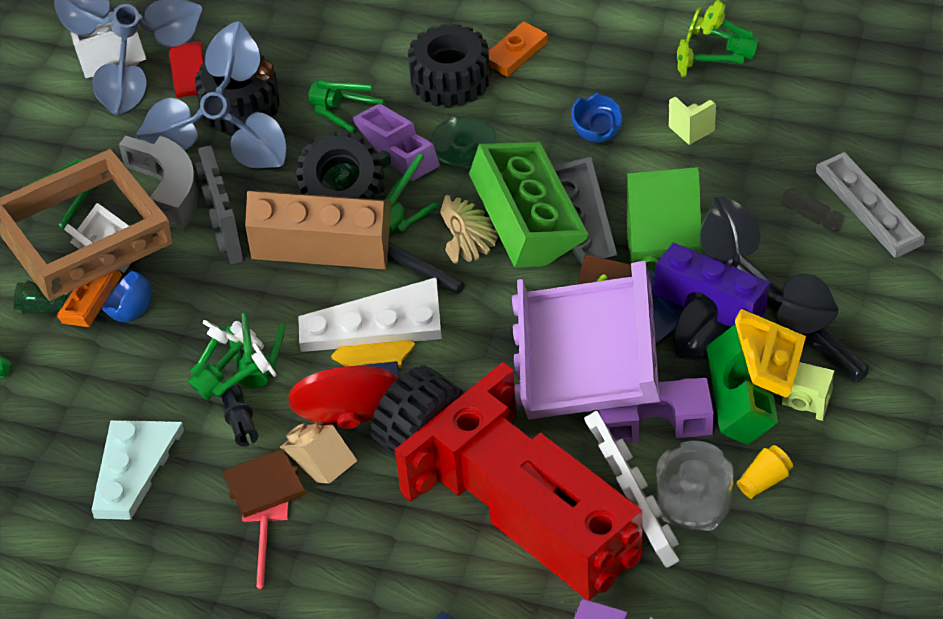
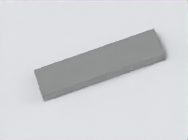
(870, 205)

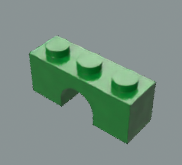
(742, 407)

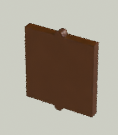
(263, 483)

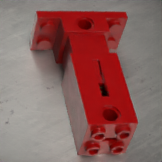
(530, 485)

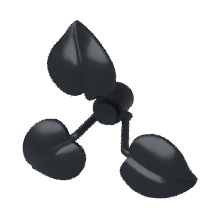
(727, 234)

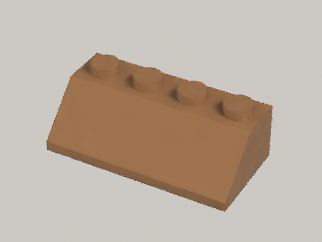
(318, 229)

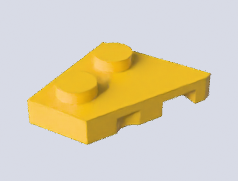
(770, 352)

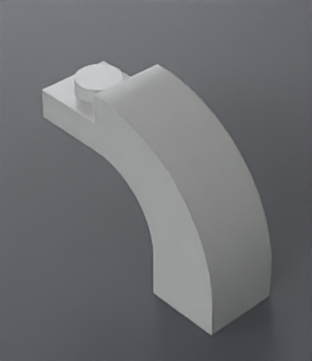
(169, 162)

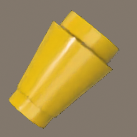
(765, 471)

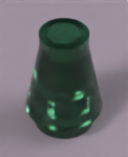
(32, 300)

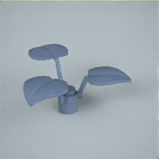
(120, 86)
(259, 140)

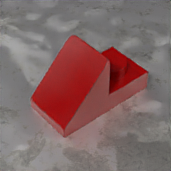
(185, 64)

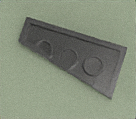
(221, 213)

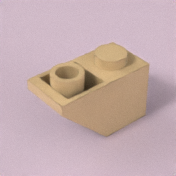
(318, 451)

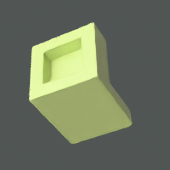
(692, 121)

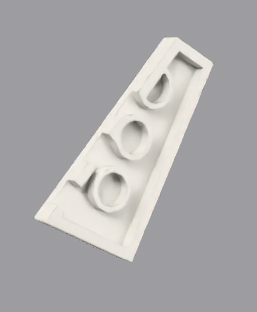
(384, 317)
(632, 484)

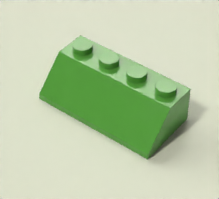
(526, 202)

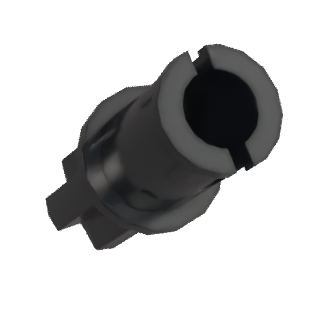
(239, 416)

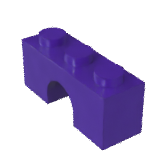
(685, 272)

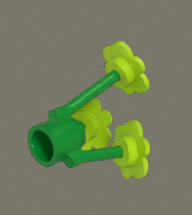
(740, 42)

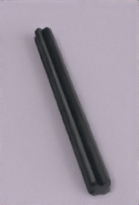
(822, 339)

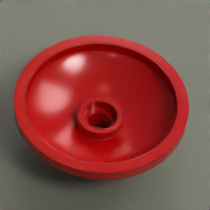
(341, 395)

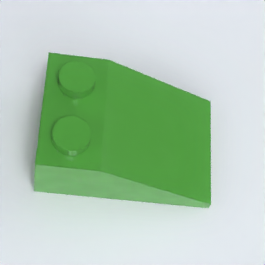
(661, 211)

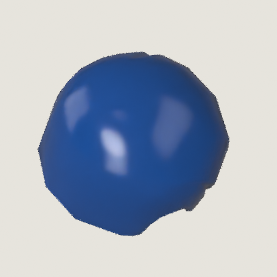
(596, 118)
(129, 298)

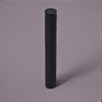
(425, 269)

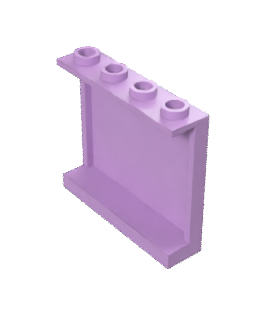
(586, 346)

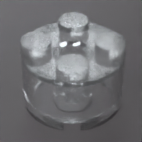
(694, 486)

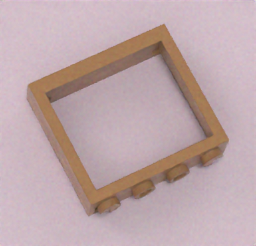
(99, 257)

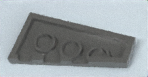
(584, 192)

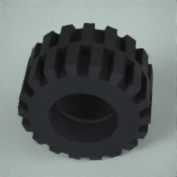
(449, 65)
(244, 97)
(337, 151)
(410, 405)

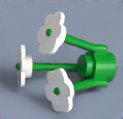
(208, 379)

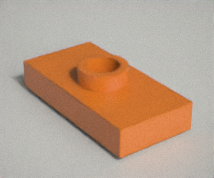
(516, 48)
(87, 300)

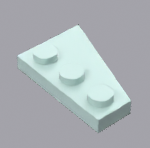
(129, 463)

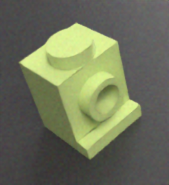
(811, 390)

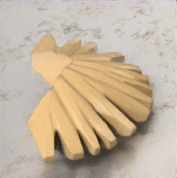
(470, 230)

